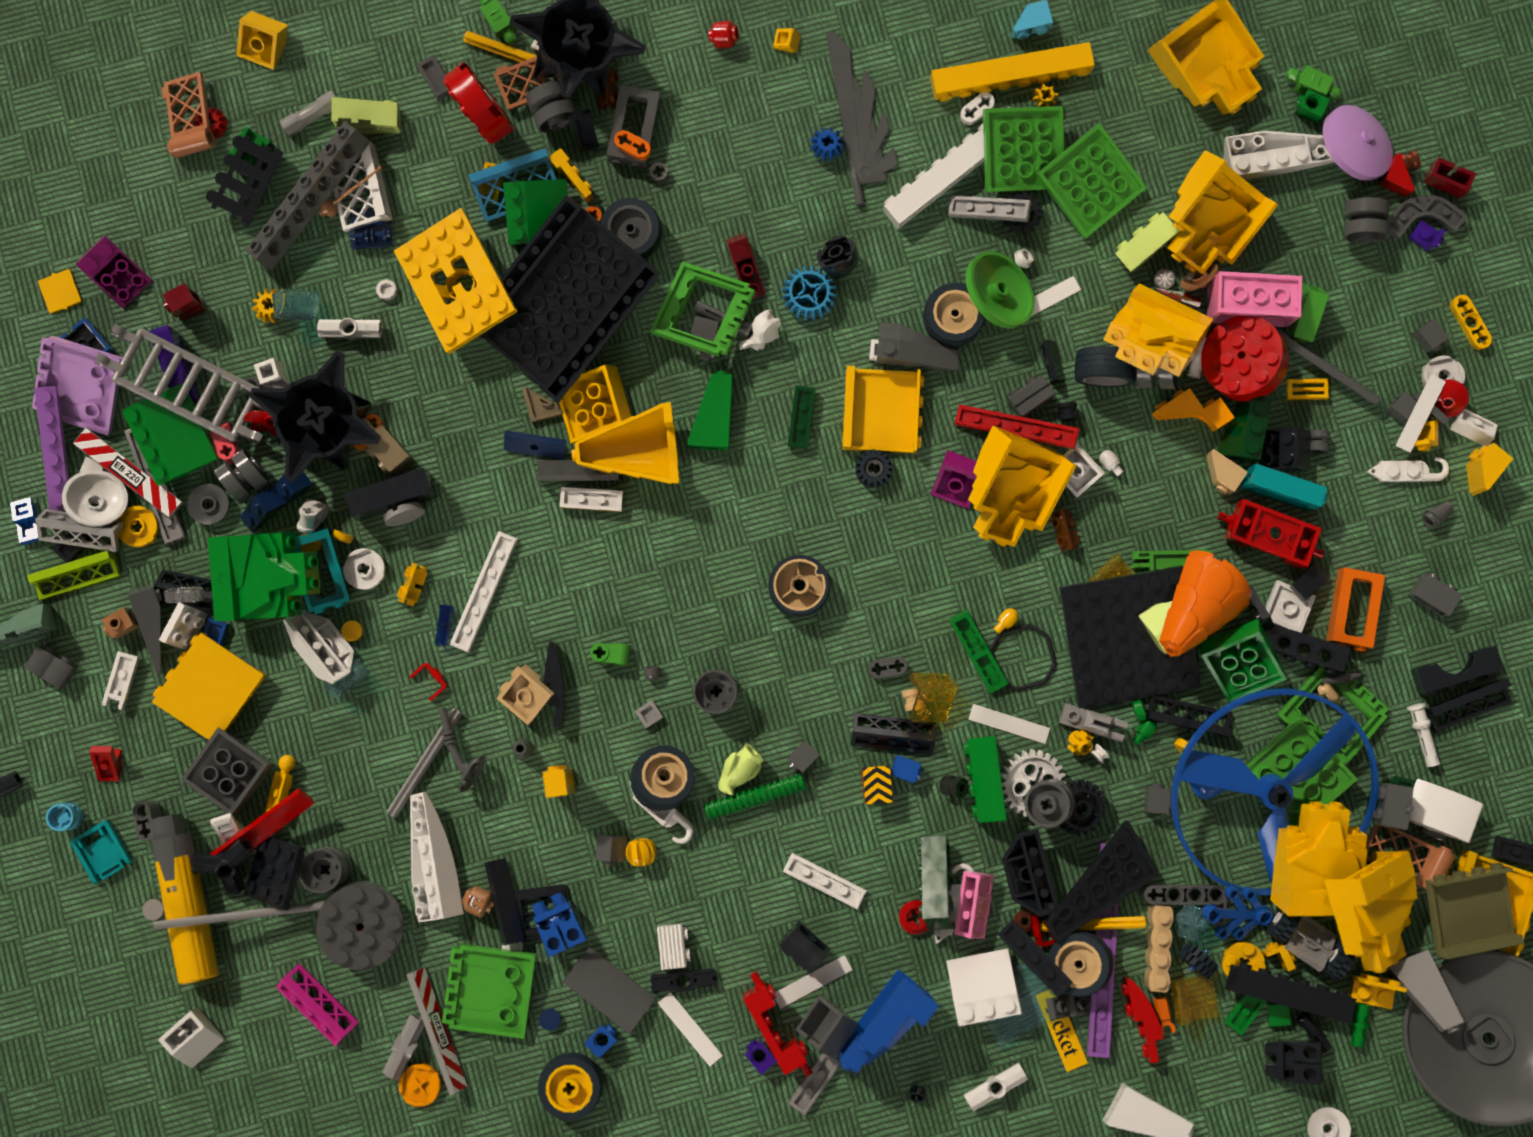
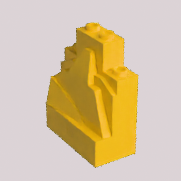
(1211, 58)
(1215, 214)
(1157, 332)
(1016, 486)
(1312, 853)
(1375, 908)

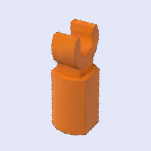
(1163, 1013)

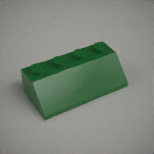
(985, 779)

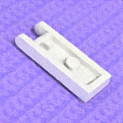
(121, 679)

